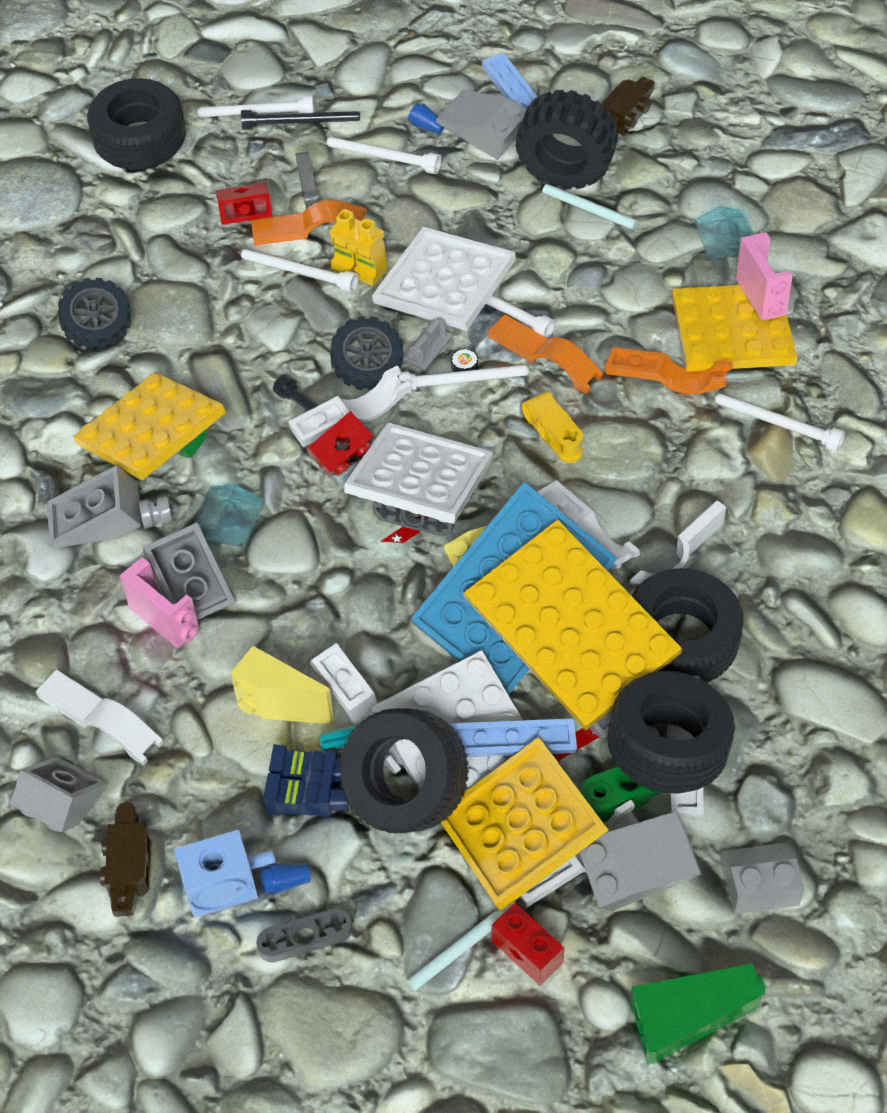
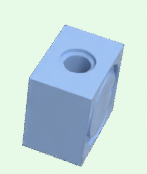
(219, 872)

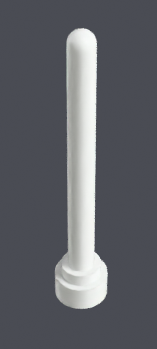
(303, 105)
(429, 162)
(346, 281)
(541, 324)
(463, 376)
(830, 438)

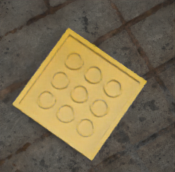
(724, 326)
(149, 425)
(522, 823)

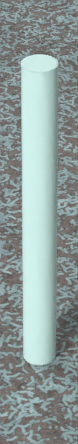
(590, 206)
(455, 950)

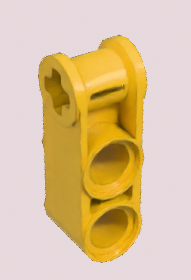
(554, 426)

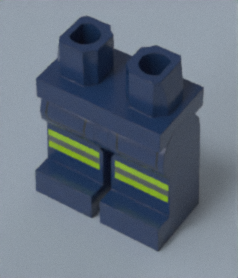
(303, 783)

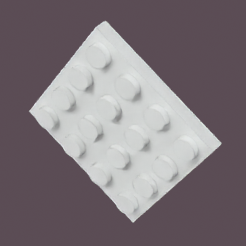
(444, 278)
(419, 473)
(457, 695)

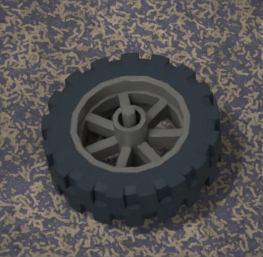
(361, 330)
(98, 336)

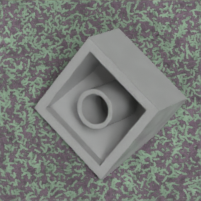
(56, 793)
(762, 878)

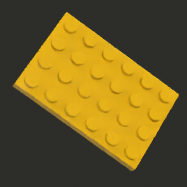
(571, 623)

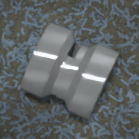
(155, 511)

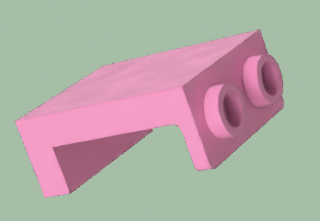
(764, 289)
(173, 621)

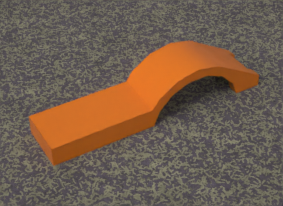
(300, 225)
(533, 345)
(660, 368)

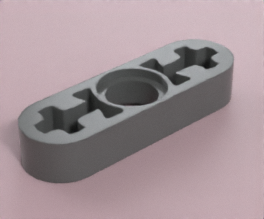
(306, 178)
(403, 519)
(278, 934)

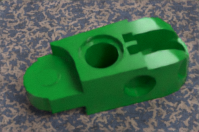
(610, 784)

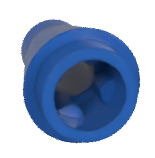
(424, 118)
(282, 877)

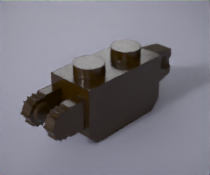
(629, 102)
(127, 860)

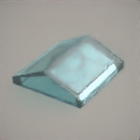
(722, 231)
(229, 514)

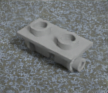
(428, 345)

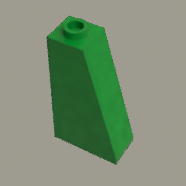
(690, 1007)

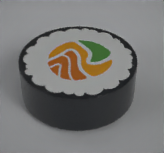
(464, 360)

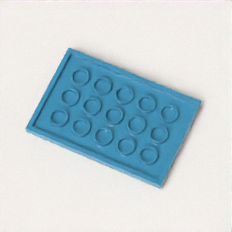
(454, 622)

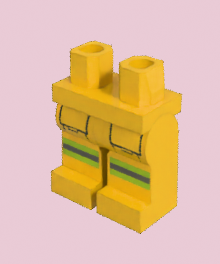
(358, 247)

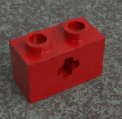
(244, 203)
(348, 430)
(527, 944)

